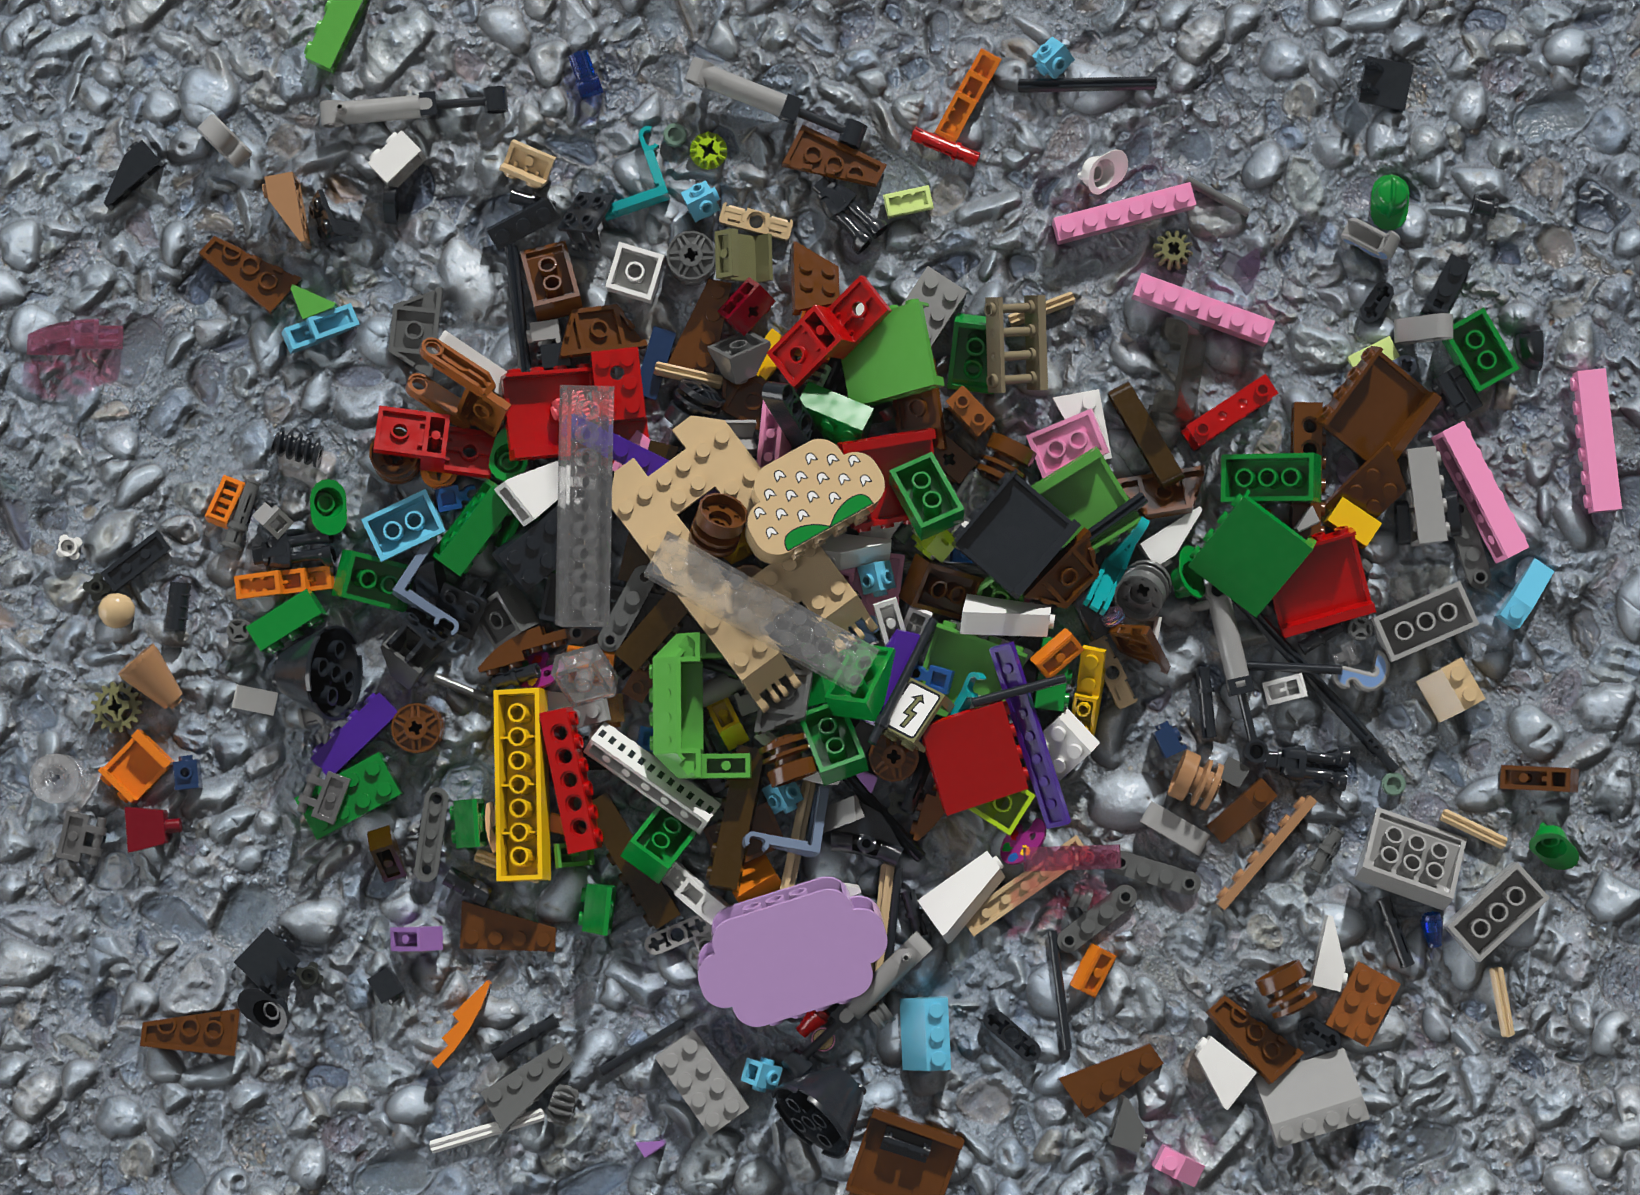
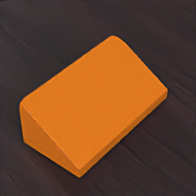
(1057, 653)
(1093, 970)

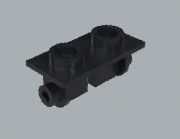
(906, 1144)

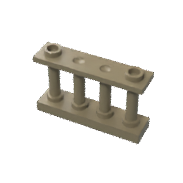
(1035, 343)

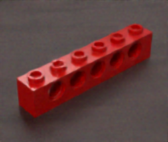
(561, 770)

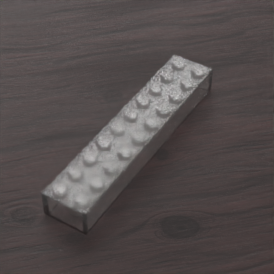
(584, 506)
(761, 612)

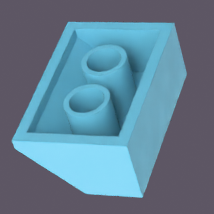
(404, 525)
(925, 1033)

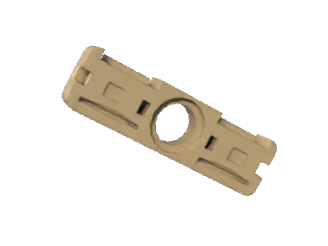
(739, 219)
(1118, 687)

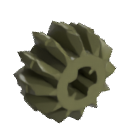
(1164, 250)

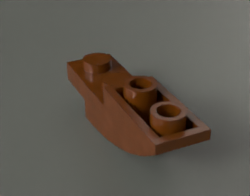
(514, 650)
(930, 813)

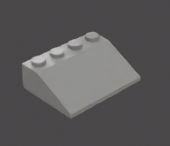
(1411, 859)
(1312, 1098)

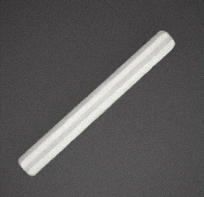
(483, 1131)

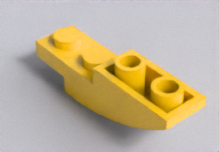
(1089, 686)

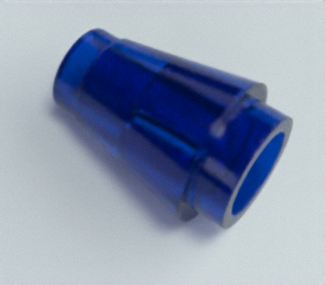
(1432, 928)

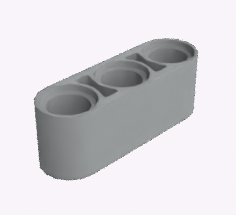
(1423, 329)
(1175, 828)

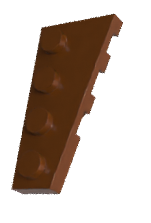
(827, 157)
(258, 279)
(702, 329)
(502, 931)
(200, 1033)
(1260, 1046)
(1104, 1081)

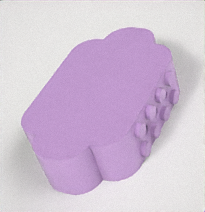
(791, 952)

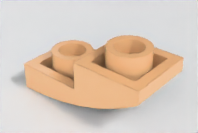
(490, 823)

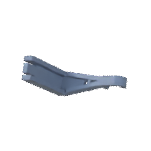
(414, 599)
(812, 845)

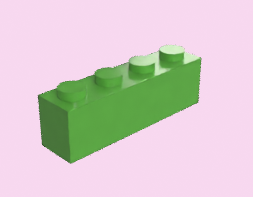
(334, 33)

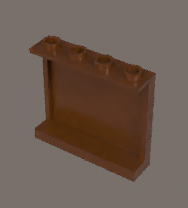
(1377, 406)
(888, 1173)

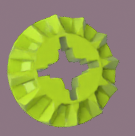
(711, 161)

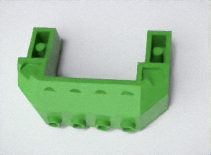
(679, 712)

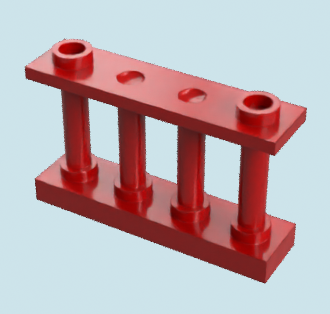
(1229, 412)

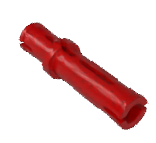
(947, 147)

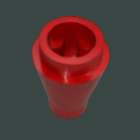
(812, 1021)

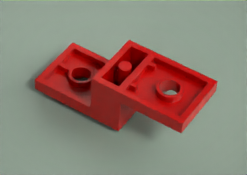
(829, 331)
(628, 391)
(433, 442)

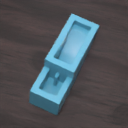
(320, 328)

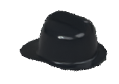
(264, 1009)

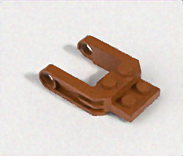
(478, 403)

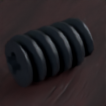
(298, 447)

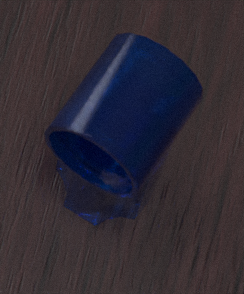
(586, 78)

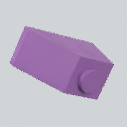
(416, 938)

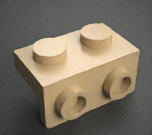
(527, 164)

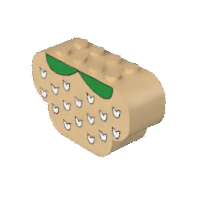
(809, 498)

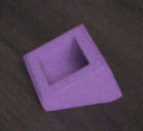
(868, 780)
(649, 1147)

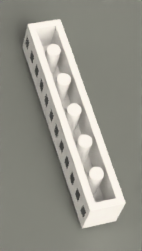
(651, 777)

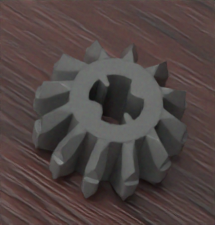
(562, 1105)

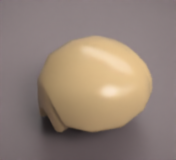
(116, 610)

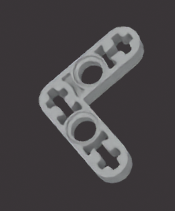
(699, 937)

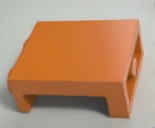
(136, 767)

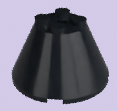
(321, 672)
(822, 1108)

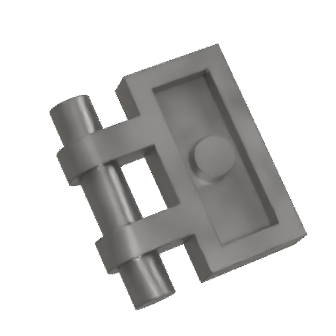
(330, 797)
(74, 836)

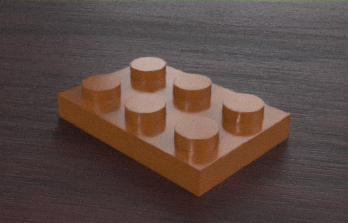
(1362, 1004)

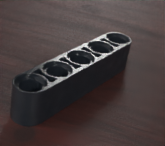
(790, 413)

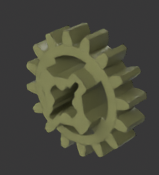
(114, 699)

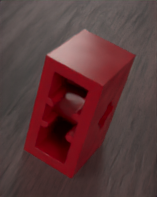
(746, 306)

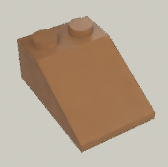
(286, 197)

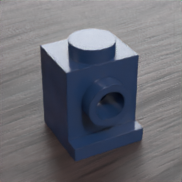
(1168, 739)
(194, 779)

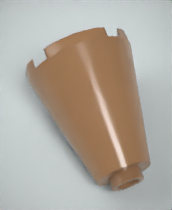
(152, 678)

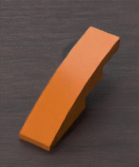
(968, 95)
(283, 582)
(466, 1015)

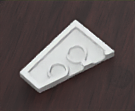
(1079, 402)

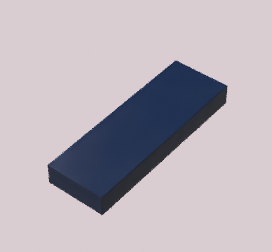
(659, 350)

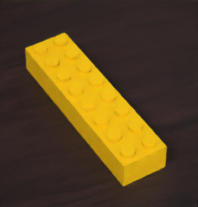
(521, 786)

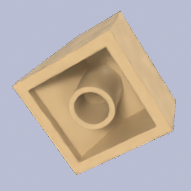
(1450, 690)

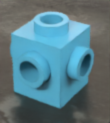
(1052, 58)
(701, 200)
(876, 578)
(783, 797)
(761, 1074)

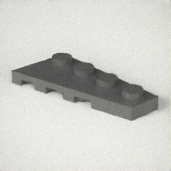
(520, 1089)

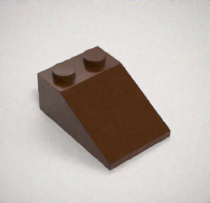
(551, 281)
(938, 586)

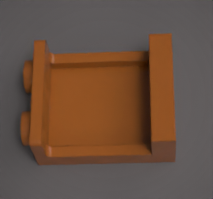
(969, 413)

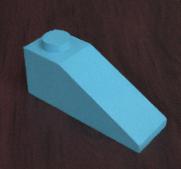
(1524, 595)

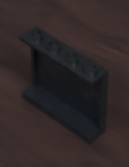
(1014, 534)

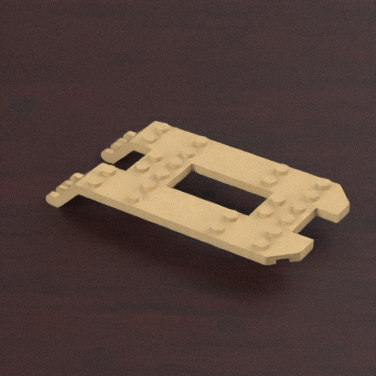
(720, 461)

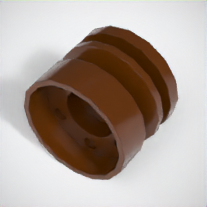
(1006, 458)
(393, 473)
(718, 524)
(430, 735)
(788, 760)
(884, 768)
(1287, 990)

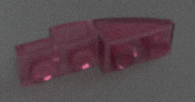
(72, 335)
(1072, 857)

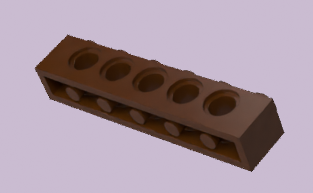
(1299, 437)

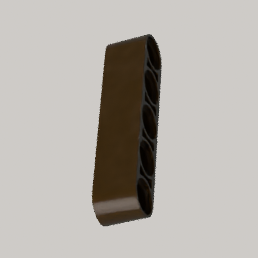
(1145, 435)

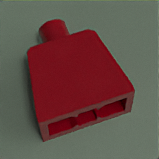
(149, 828)

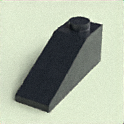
(134, 170)

